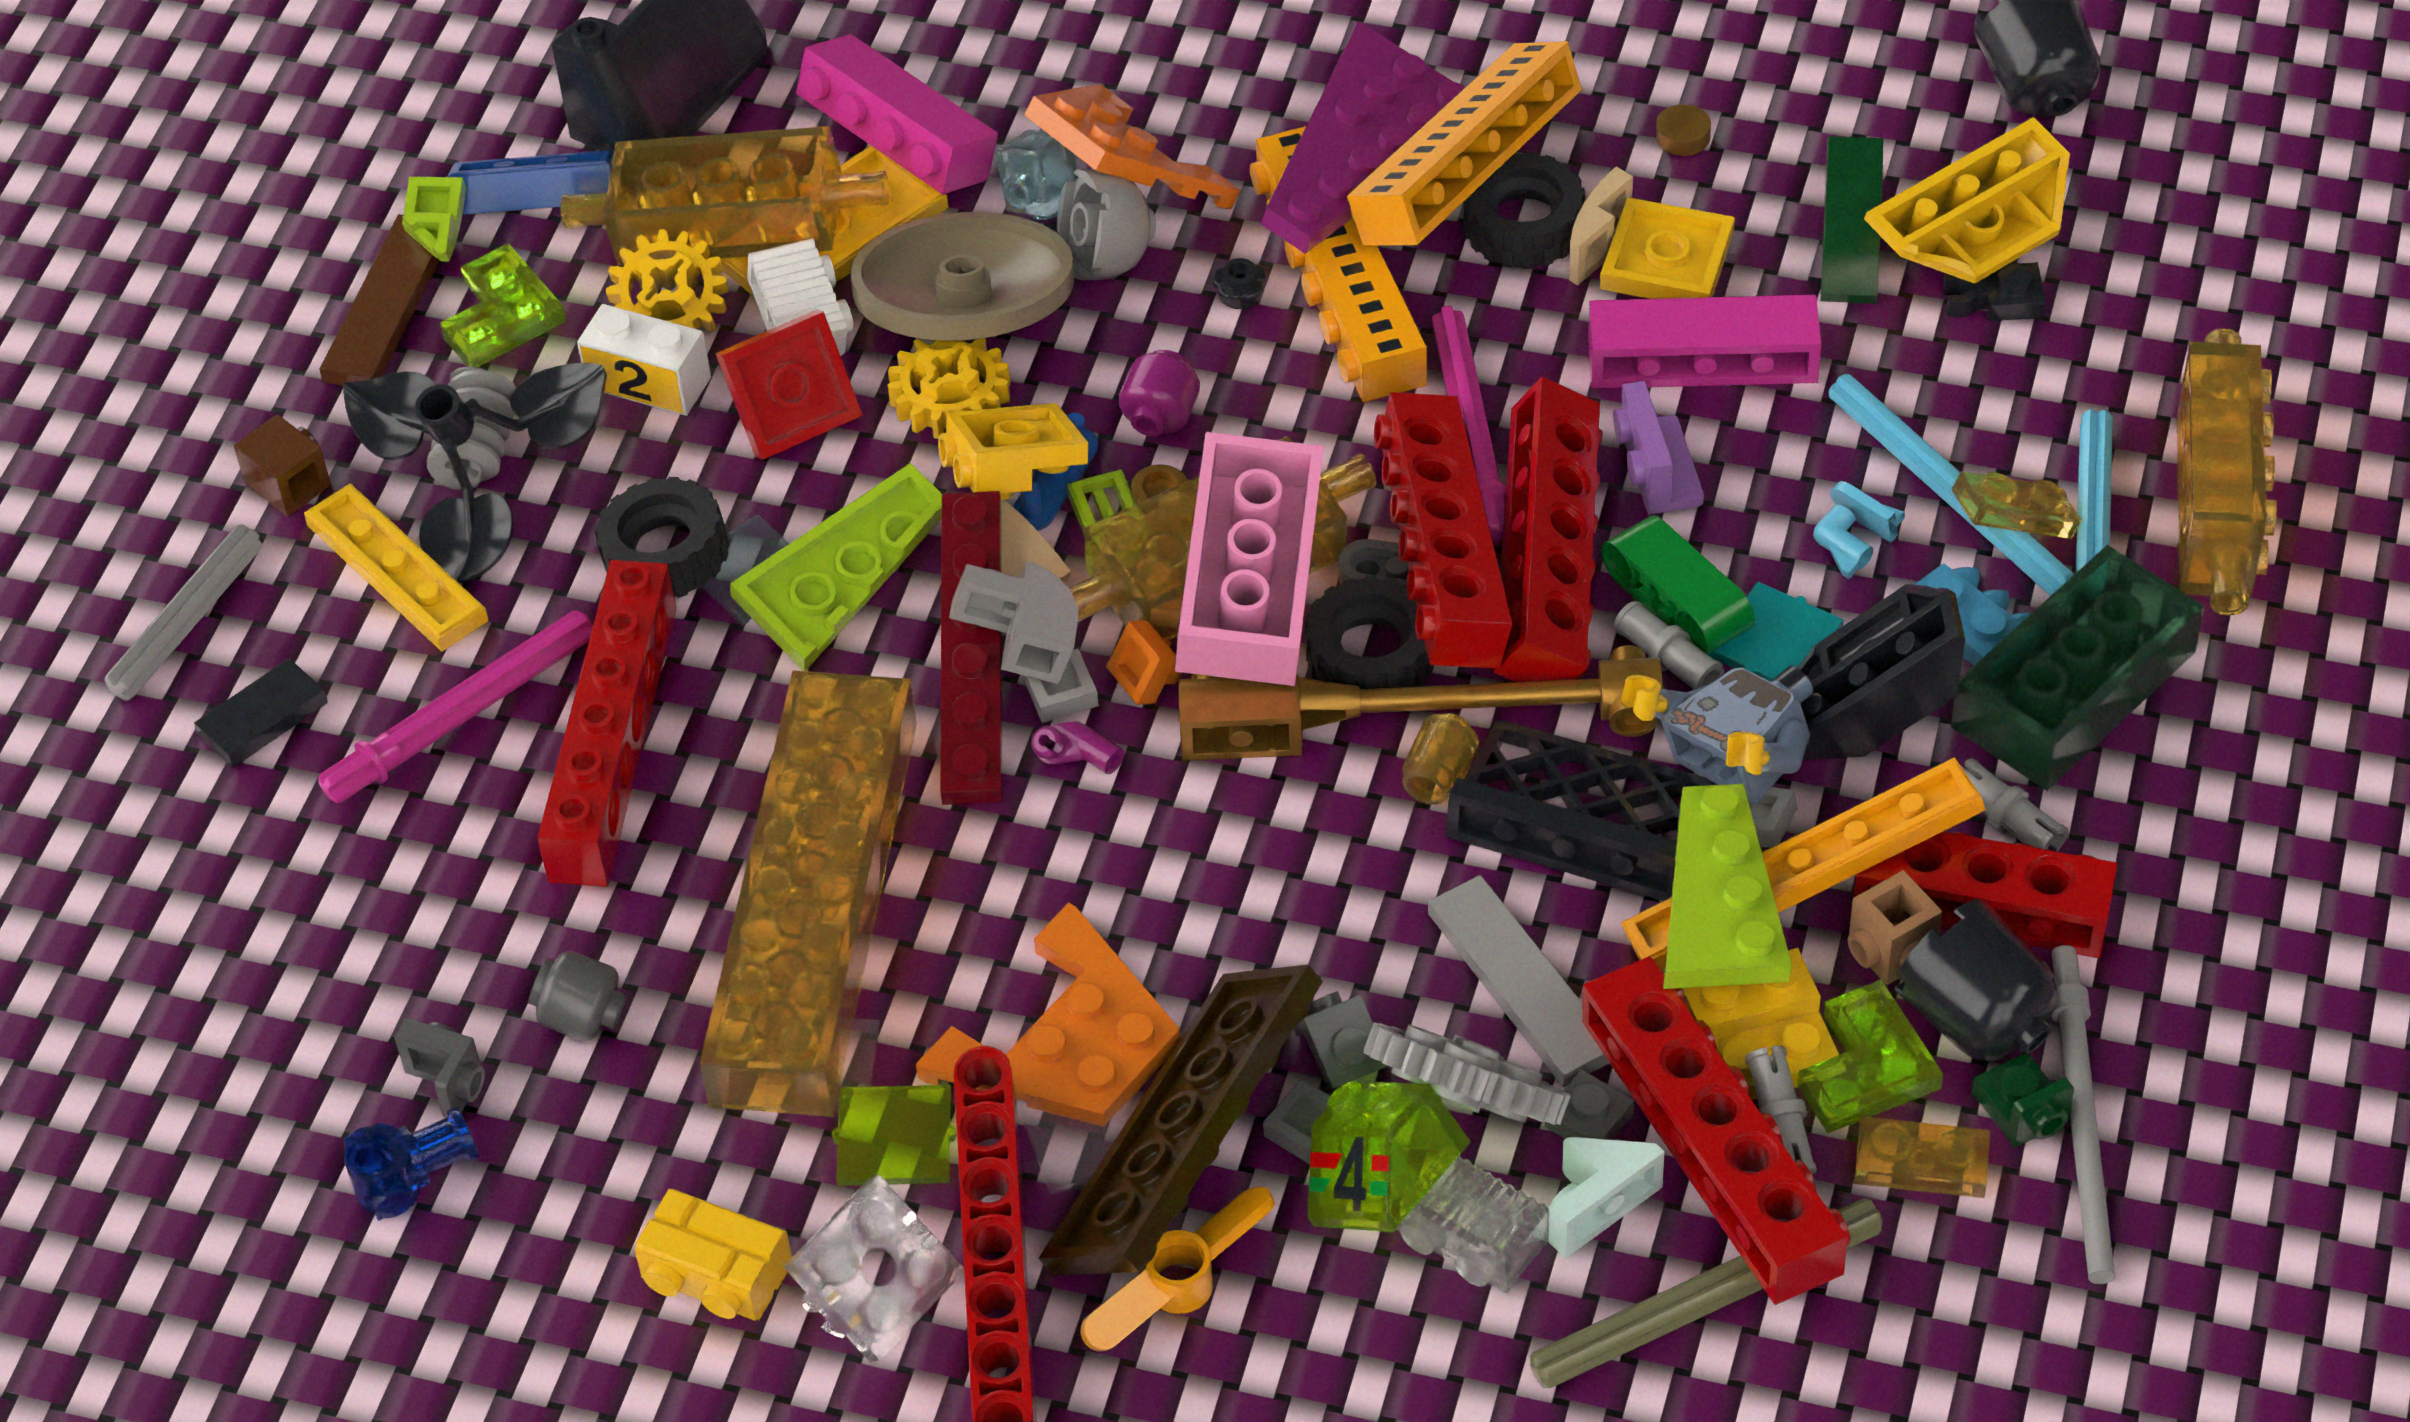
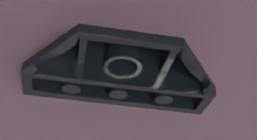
(1883, 672)

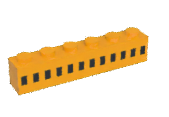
(1464, 144)
(1353, 291)

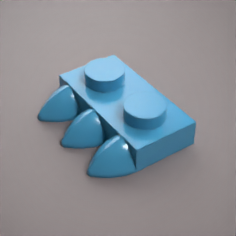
(1981, 613)

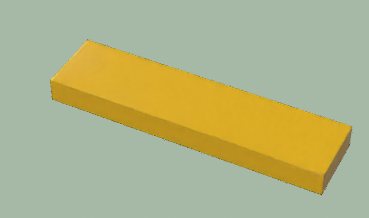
(396, 567)

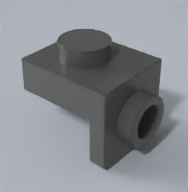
(1338, 1037)
(442, 1057)

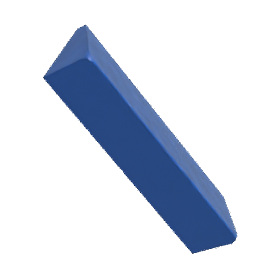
(531, 180)

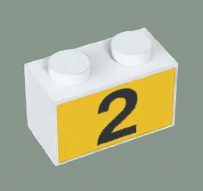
(647, 358)

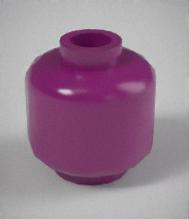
(1159, 391)

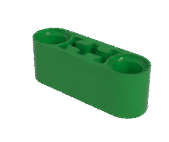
(1677, 583)

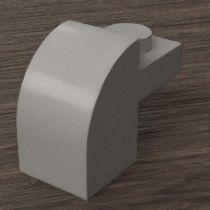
(1031, 610)

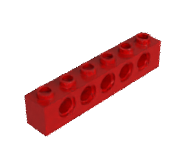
(1443, 531)
(1550, 533)
(607, 724)
(1685, 1090)

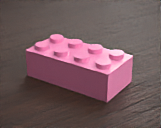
(1249, 559)

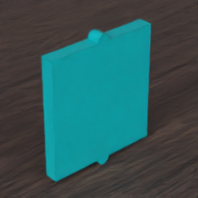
(1781, 634)

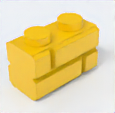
(712, 1256)

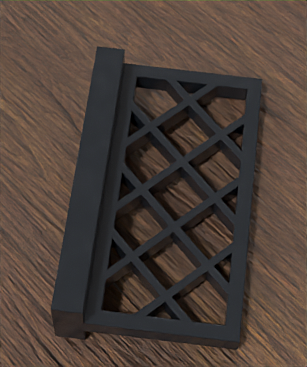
(1574, 837)

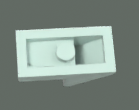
(1606, 1185)

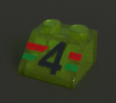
(1378, 1154)

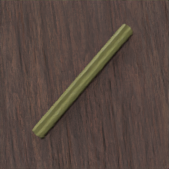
(1670, 1310)

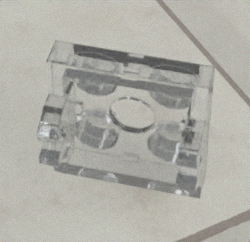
(833, 1277)

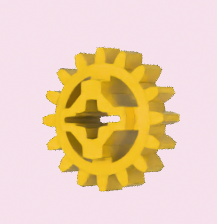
(668, 266)
(946, 382)

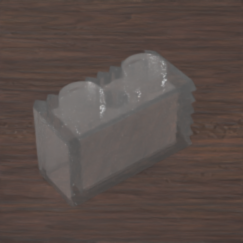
(1478, 1225)

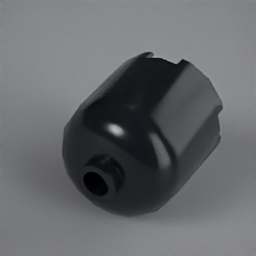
(2039, 54)
(1981, 985)

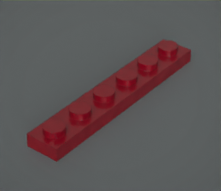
(970, 657)

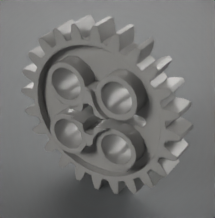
(1467, 1073)

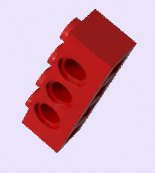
(2037, 891)

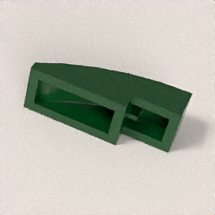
(1848, 241)

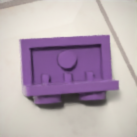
(1656, 453)

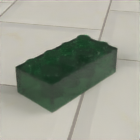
(2077, 667)

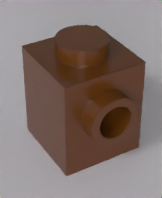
(282, 464)

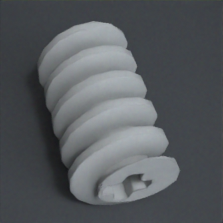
(486, 444)

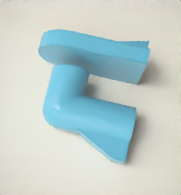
(1852, 506)

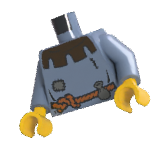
(1733, 728)

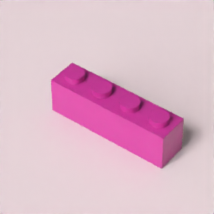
(897, 113)
(1704, 341)

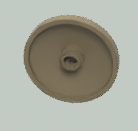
(962, 276)

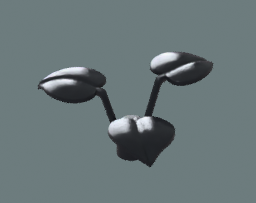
(398, 408)

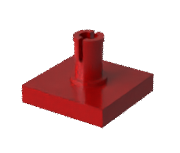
(789, 384)

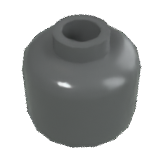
(577, 995)

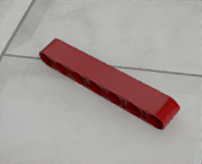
(993, 1228)

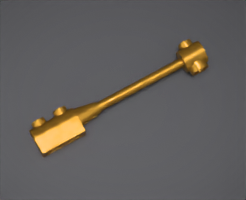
(1266, 719)

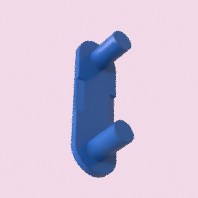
(1050, 489)

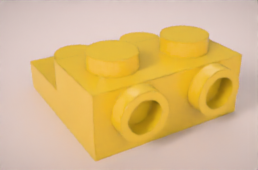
(1003, 445)
(1766, 1016)

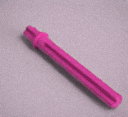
(1462, 381)
(393, 747)

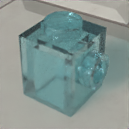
(1034, 173)

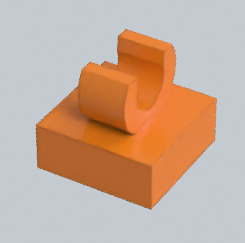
(1143, 662)

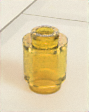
(1438, 757)

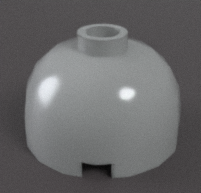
(1104, 224)

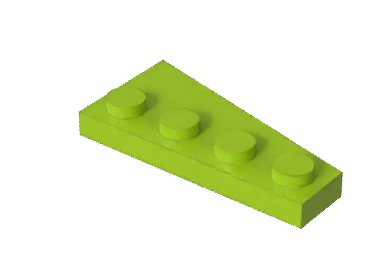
(834, 569)
(1722, 899)

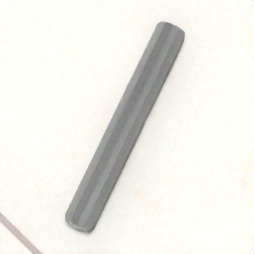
(183, 612)

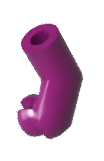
(1074, 743)

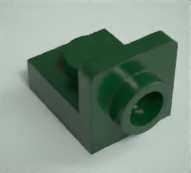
(2024, 1100)

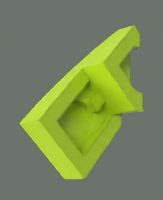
(435, 213)

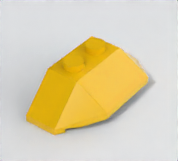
(1981, 206)

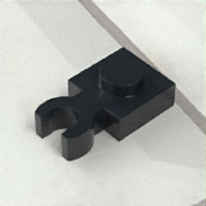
(2006, 294)

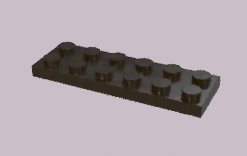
(1181, 1122)

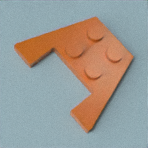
(1094, 128)
(1089, 1044)

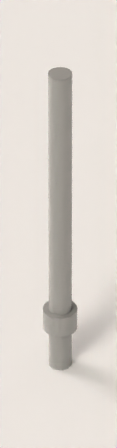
(2071, 1013)

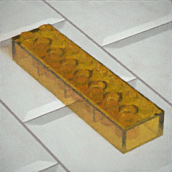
(809, 895)

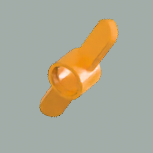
(1152, 1292)

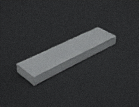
(1518, 977)

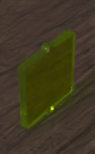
(894, 1134)

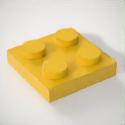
(1666, 251)

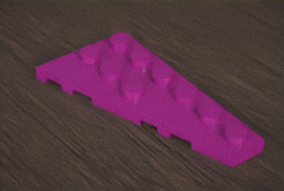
(1362, 118)

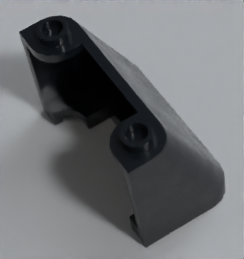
(656, 69)

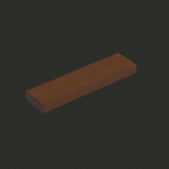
(380, 309)

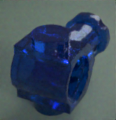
(404, 1161)

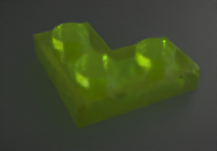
(511, 309)
(1881, 1063)

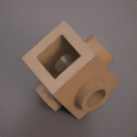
(1890, 923)

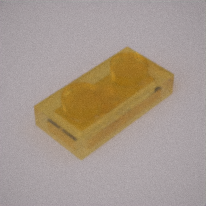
(2016, 504)
(1922, 1157)

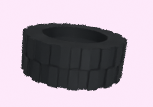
(1524, 242)
(666, 504)
(1360, 604)

